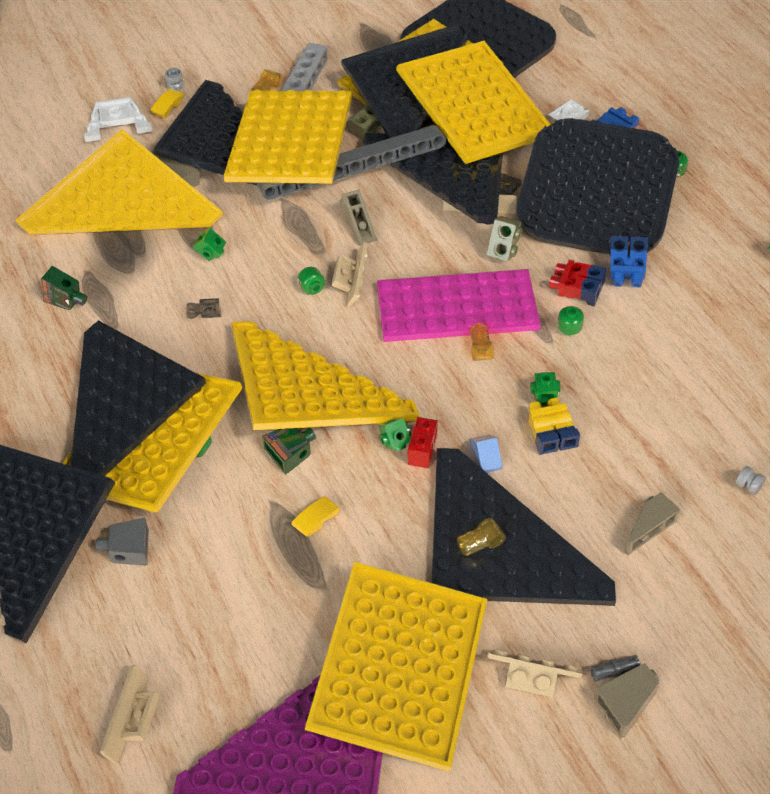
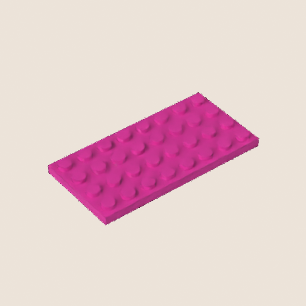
(455, 303)

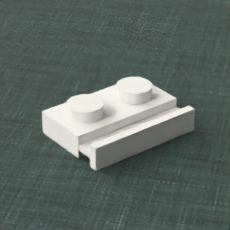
(568, 110)

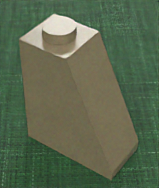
(627, 697)

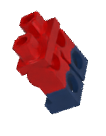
(578, 281)

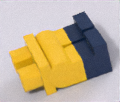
(553, 426)

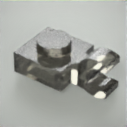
(206, 307)

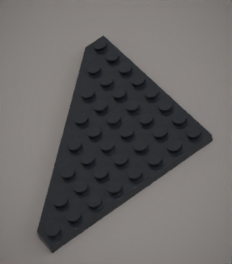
(383, 87)
(203, 130)
(467, 187)
(123, 397)
(42, 526)
(530, 563)

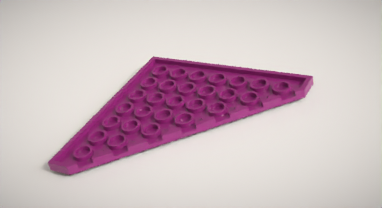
(284, 758)

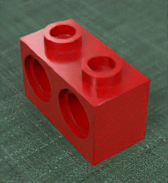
(422, 442)

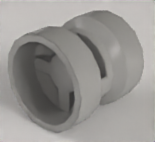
(174, 79)
(750, 480)

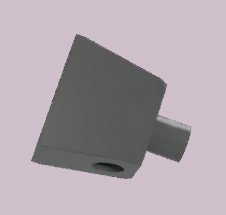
(127, 542)

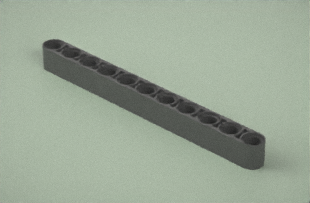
(367, 158)

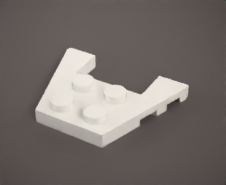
(115, 113)

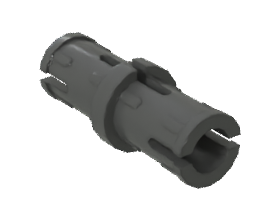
(614, 668)

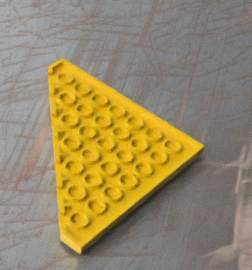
(119, 191)
(303, 390)

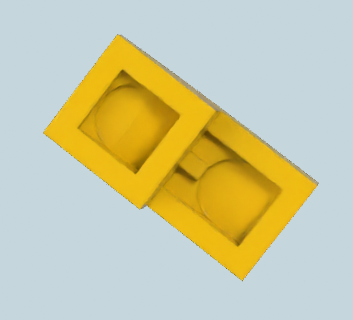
(167, 101)
(315, 515)

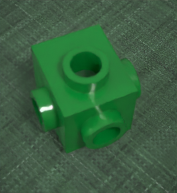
(209, 244)
(545, 387)
(395, 434)

